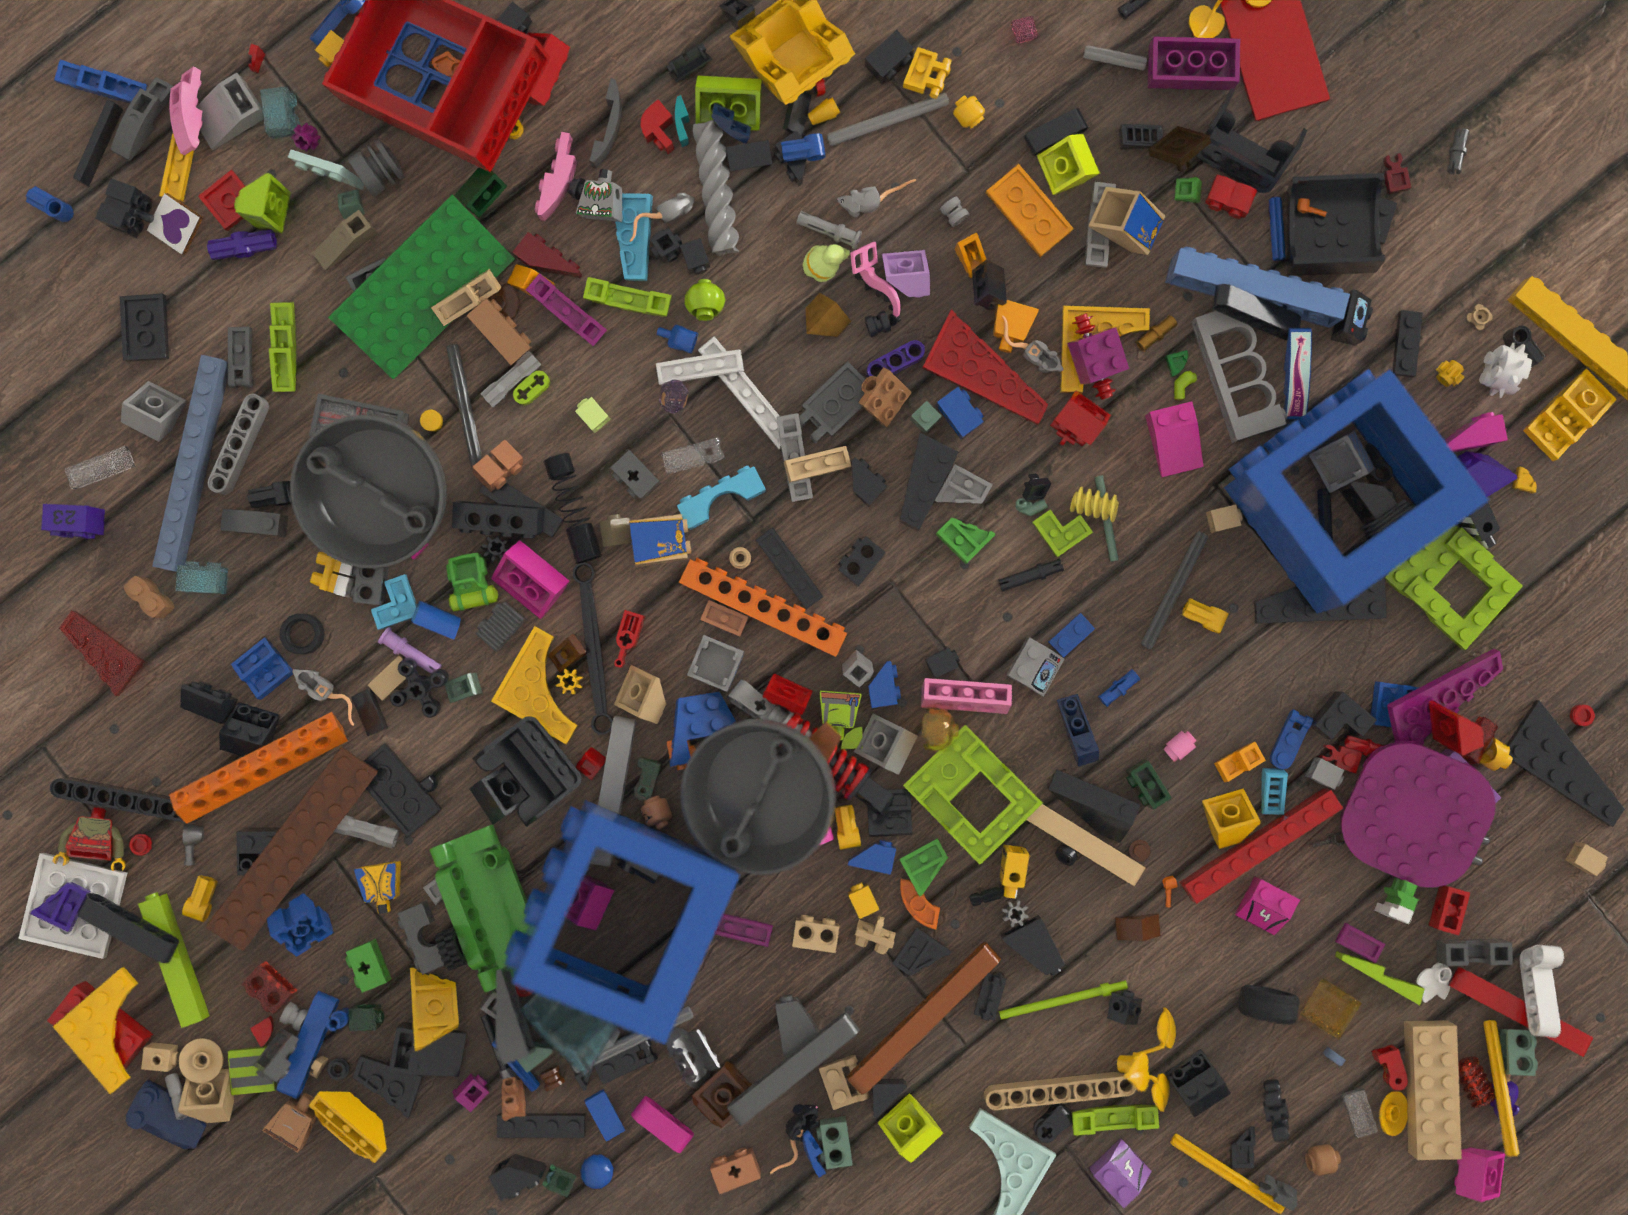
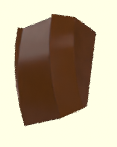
(718, 1092)

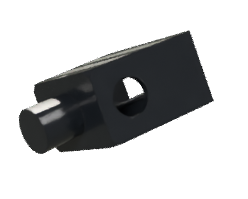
(1481, 525)

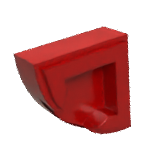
(257, 58)
(263, 1031)

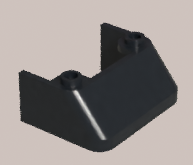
(1244, 158)

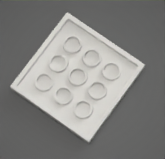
(47, 881)

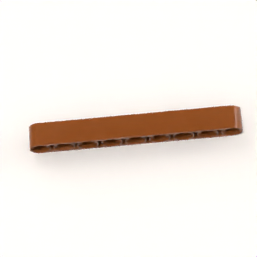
(923, 1018)

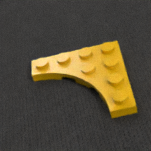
(1124, 319)
(527, 691)
(92, 1026)

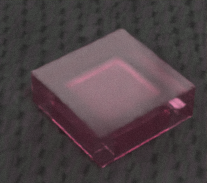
(1024, 29)

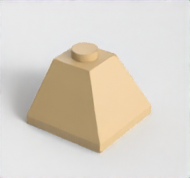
(641, 695)
(208, 1100)

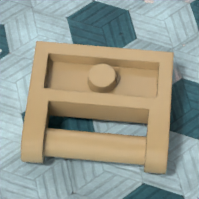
(837, 1085)

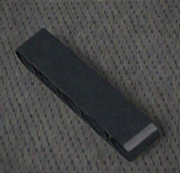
(1254, 311)
(128, 928)

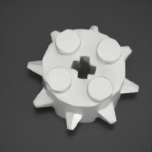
(1505, 369)

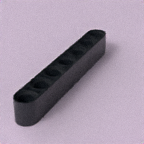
(117, 797)

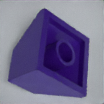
(1486, 472)

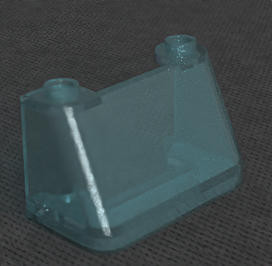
(569, 1031)

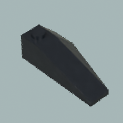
(1102, 810)

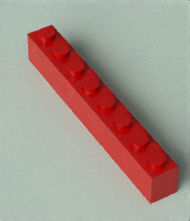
(1261, 845)

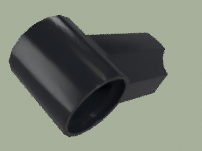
(1531, 348)
(276, 494)
(643, 872)

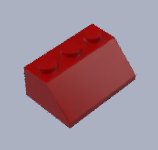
(558, 55)

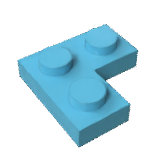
(401, 605)

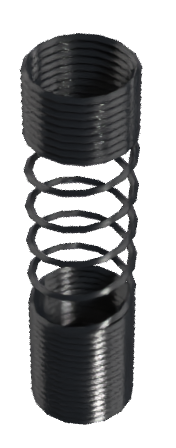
(581, 537)

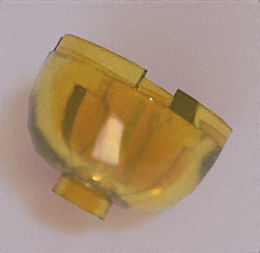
(938, 729)

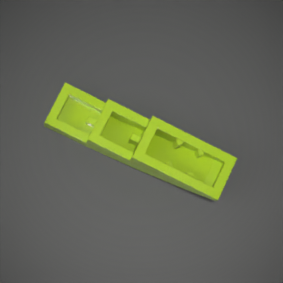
(283, 347)

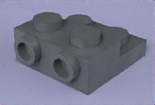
(272, 1061)

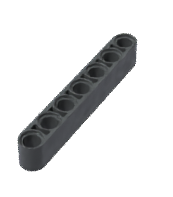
(792, 1068)

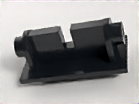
(680, 68)
(990, 997)

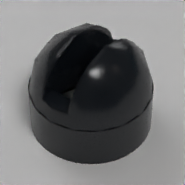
(429, 783)

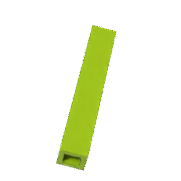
(179, 972)

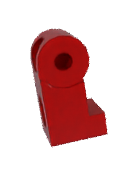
(1393, 1066)

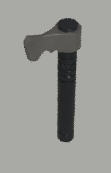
(505, 1070)

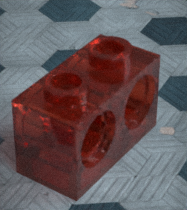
(272, 982)

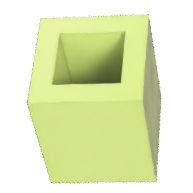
(592, 414)

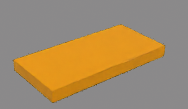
(1029, 210)

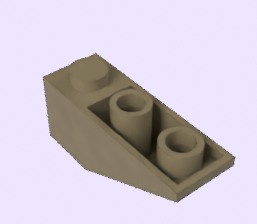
(344, 240)

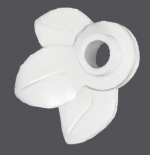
(1435, 981)

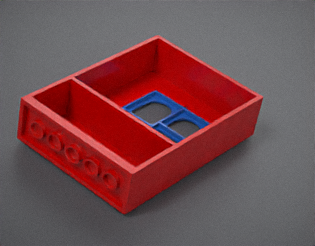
(480, 98)

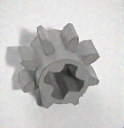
(1008, 911)

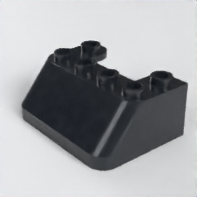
(535, 765)

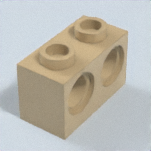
(814, 940)

